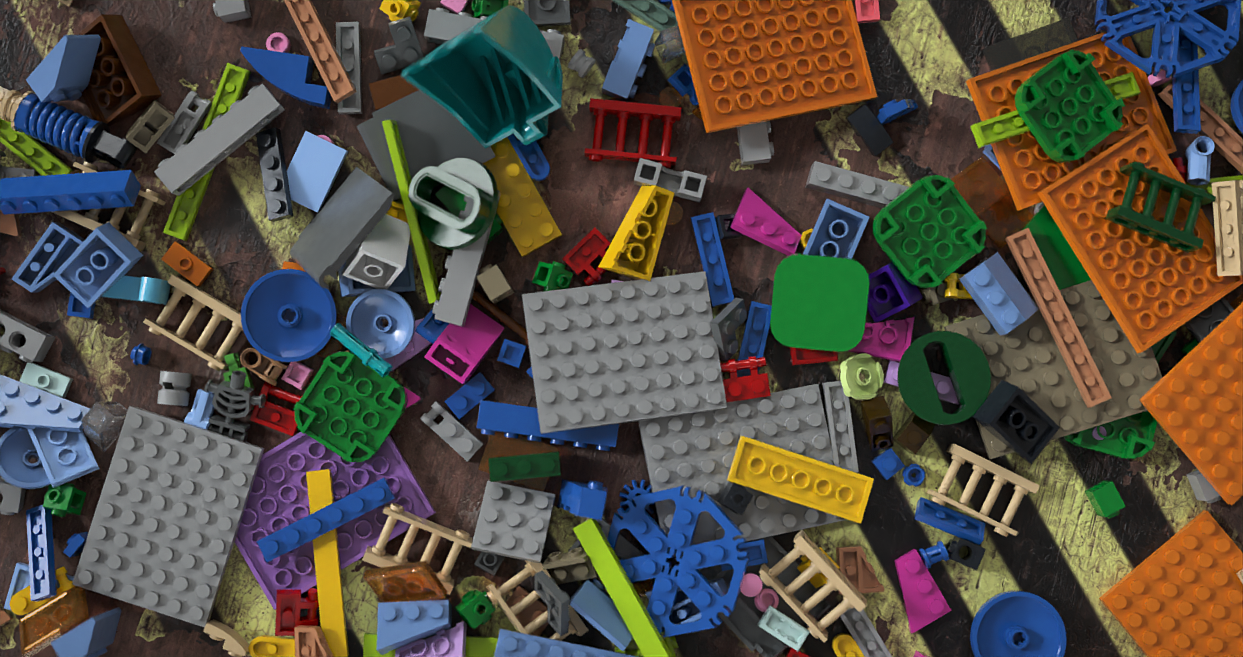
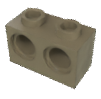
(149, 126)
(494, 283)

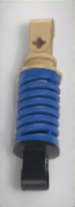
(64, 128)

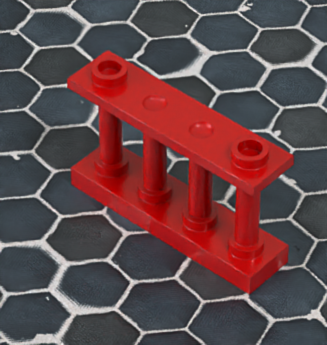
(623, 111)

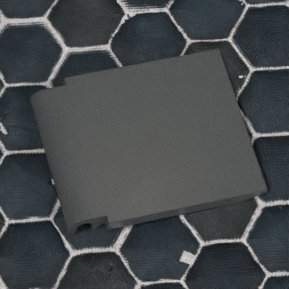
(427, 135)
(341, 226)
(746, 615)

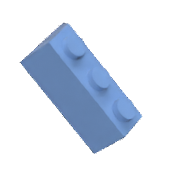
(836, 231)
(999, 294)
(601, 612)
(90, 637)

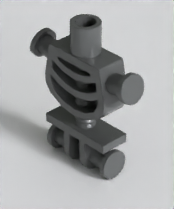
(227, 401)

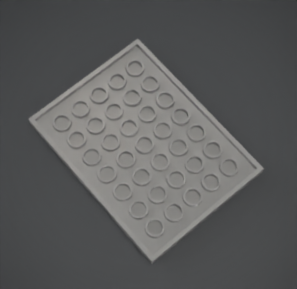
(623, 352)
(701, 448)
(168, 516)

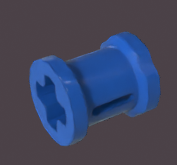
(928, 554)

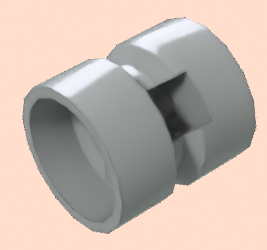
(174, 388)

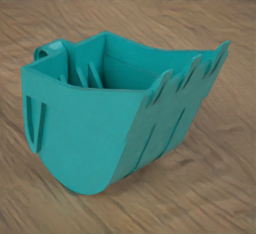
(494, 78)

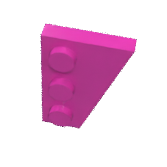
(764, 225)
(886, 339)
(920, 593)

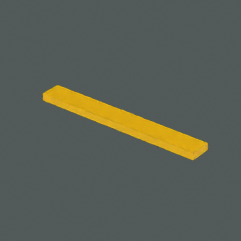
(328, 567)

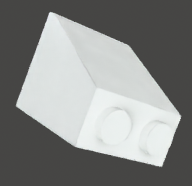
(380, 254)

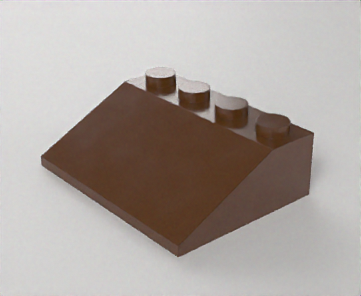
(120, 75)

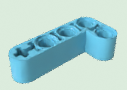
(140, 289)

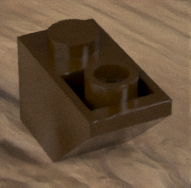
(877, 423)

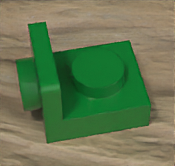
(487, 7)

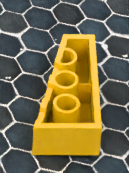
(639, 235)

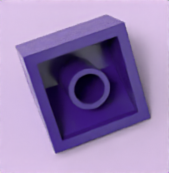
(889, 293)

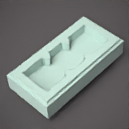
(46, 380)
(783, 628)

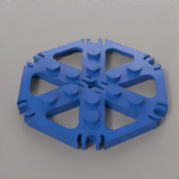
(1166, 30)
(694, 557)

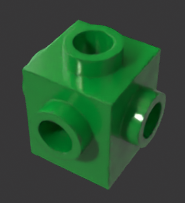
(556, 278)
(64, 500)
(475, 608)

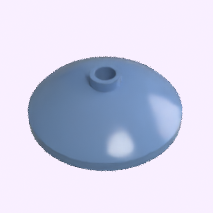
(367, 317)
(15, 453)

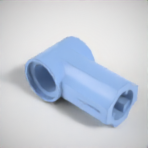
(1198, 162)
(201, 410)

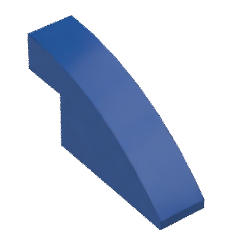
(289, 74)

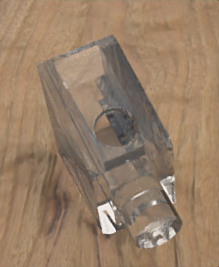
(670, 44)

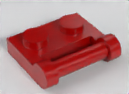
(275, 415)

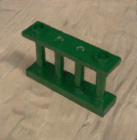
(1145, 222)

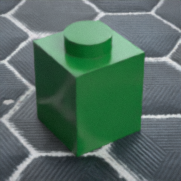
(1105, 499)

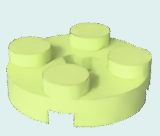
(850, 376)

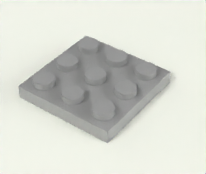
(513, 522)

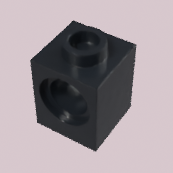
(735, 498)
(974, 554)

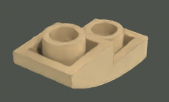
(233, 642)

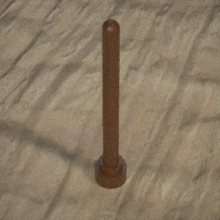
(501, 315)

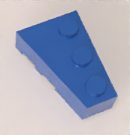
(583, 498)

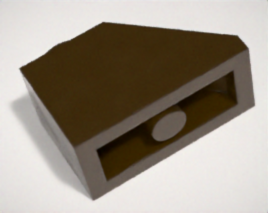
(913, 433)

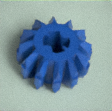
(631, 493)

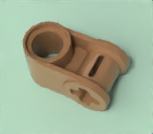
(265, 367)

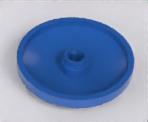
(288, 315)
(1017, 627)

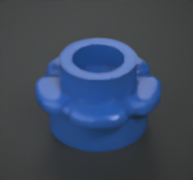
(141, 354)
(918, 479)

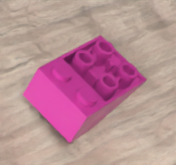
(462, 349)

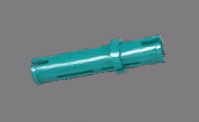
(367, 355)

